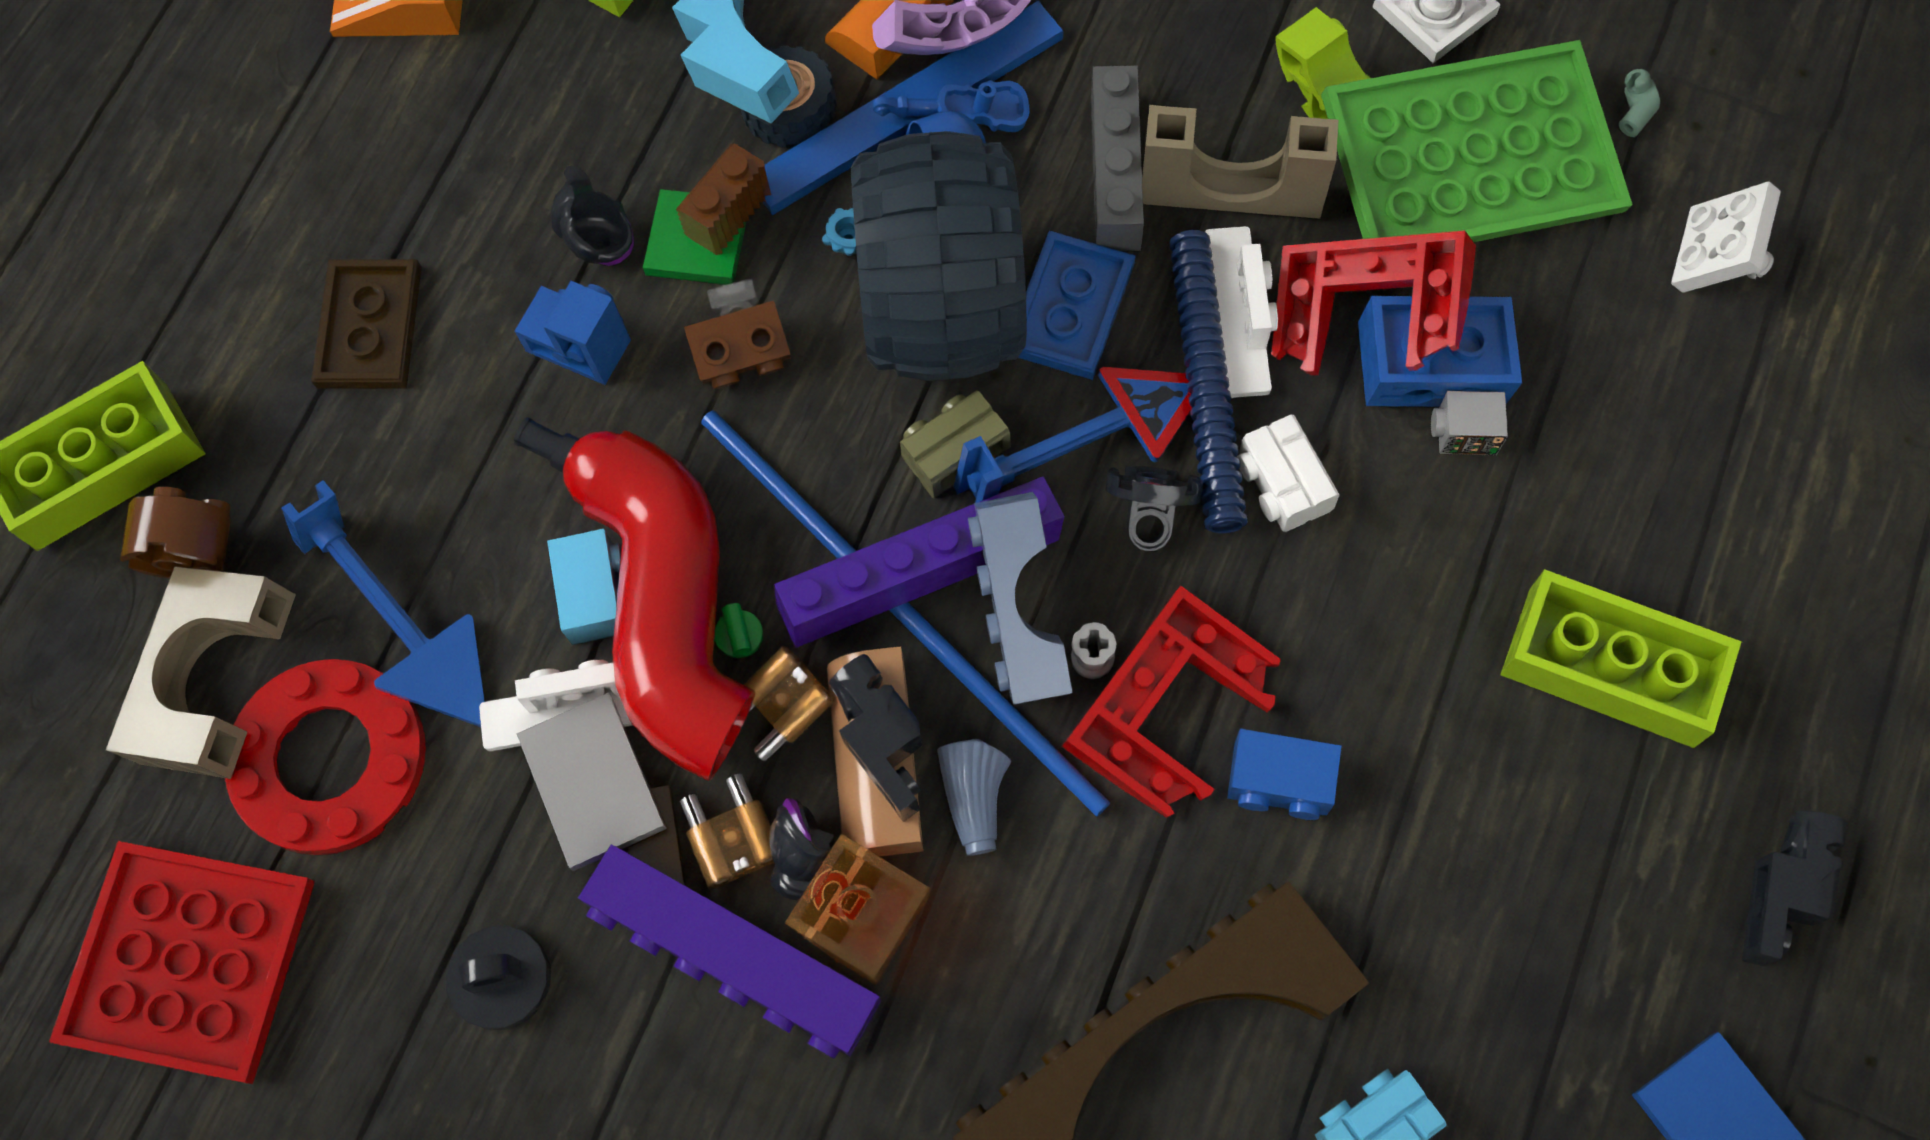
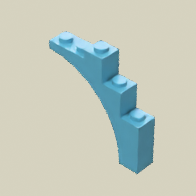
(731, 61)

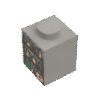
(1470, 423)

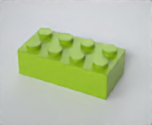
(92, 455)
(1621, 659)

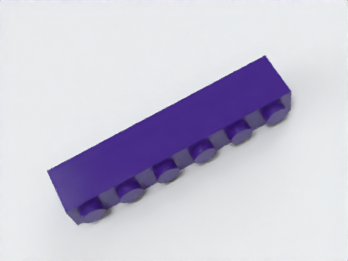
(894, 570)
(729, 950)

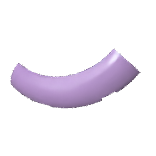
(942, 28)

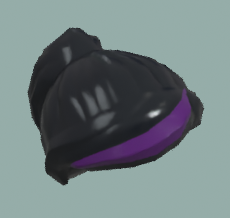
(591, 221)
(796, 848)

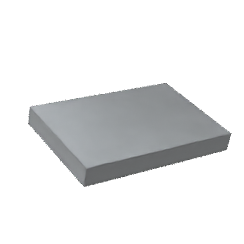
(590, 781)

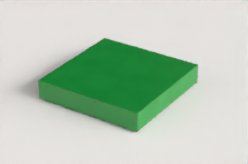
(679, 257)

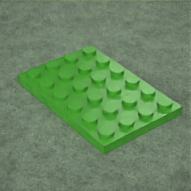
(1478, 146)

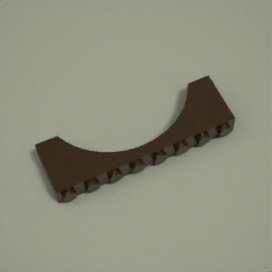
(1267, 955)

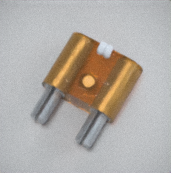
(787, 698)
(730, 842)

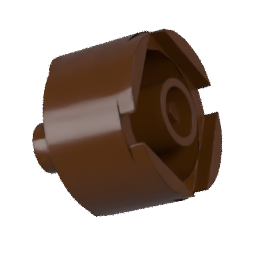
(175, 532)

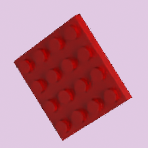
(183, 962)

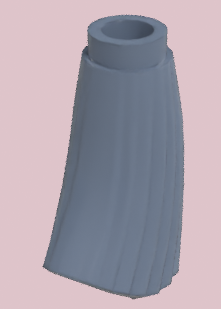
(971, 783)

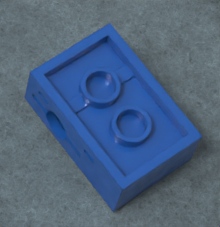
(1483, 362)

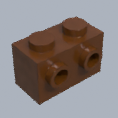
(738, 344)

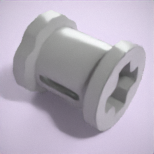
(1093, 634)

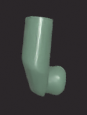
(1642, 100)

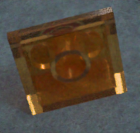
(858, 908)

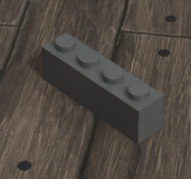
(1117, 158)

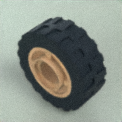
(809, 110)

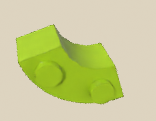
(1317, 56)

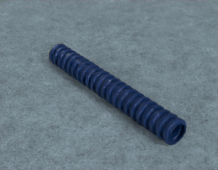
(1208, 382)

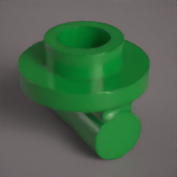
(738, 632)

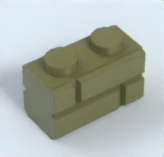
(935, 447)

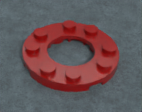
(365, 808)

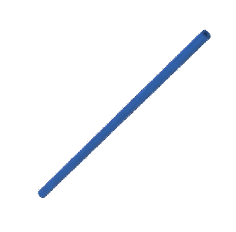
(912, 620)

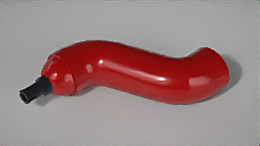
(663, 589)

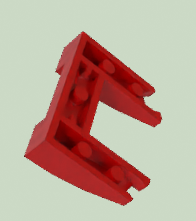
(1432, 263)
(1179, 634)

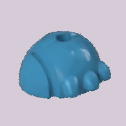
(841, 232)

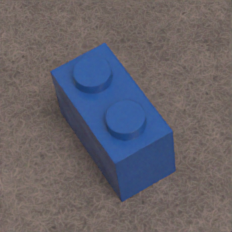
(1284, 774)

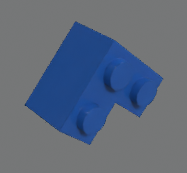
(575, 330)

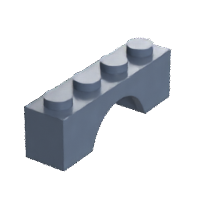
(1010, 536)

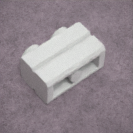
(1287, 474)

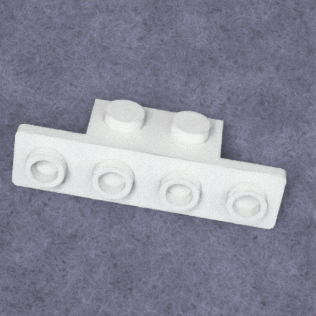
(1243, 309)
(544, 697)

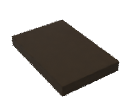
(367, 324)

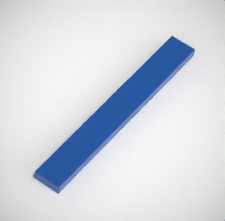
(861, 131)

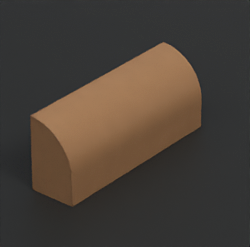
(863, 809)

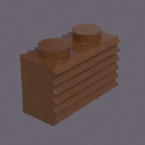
(724, 199)

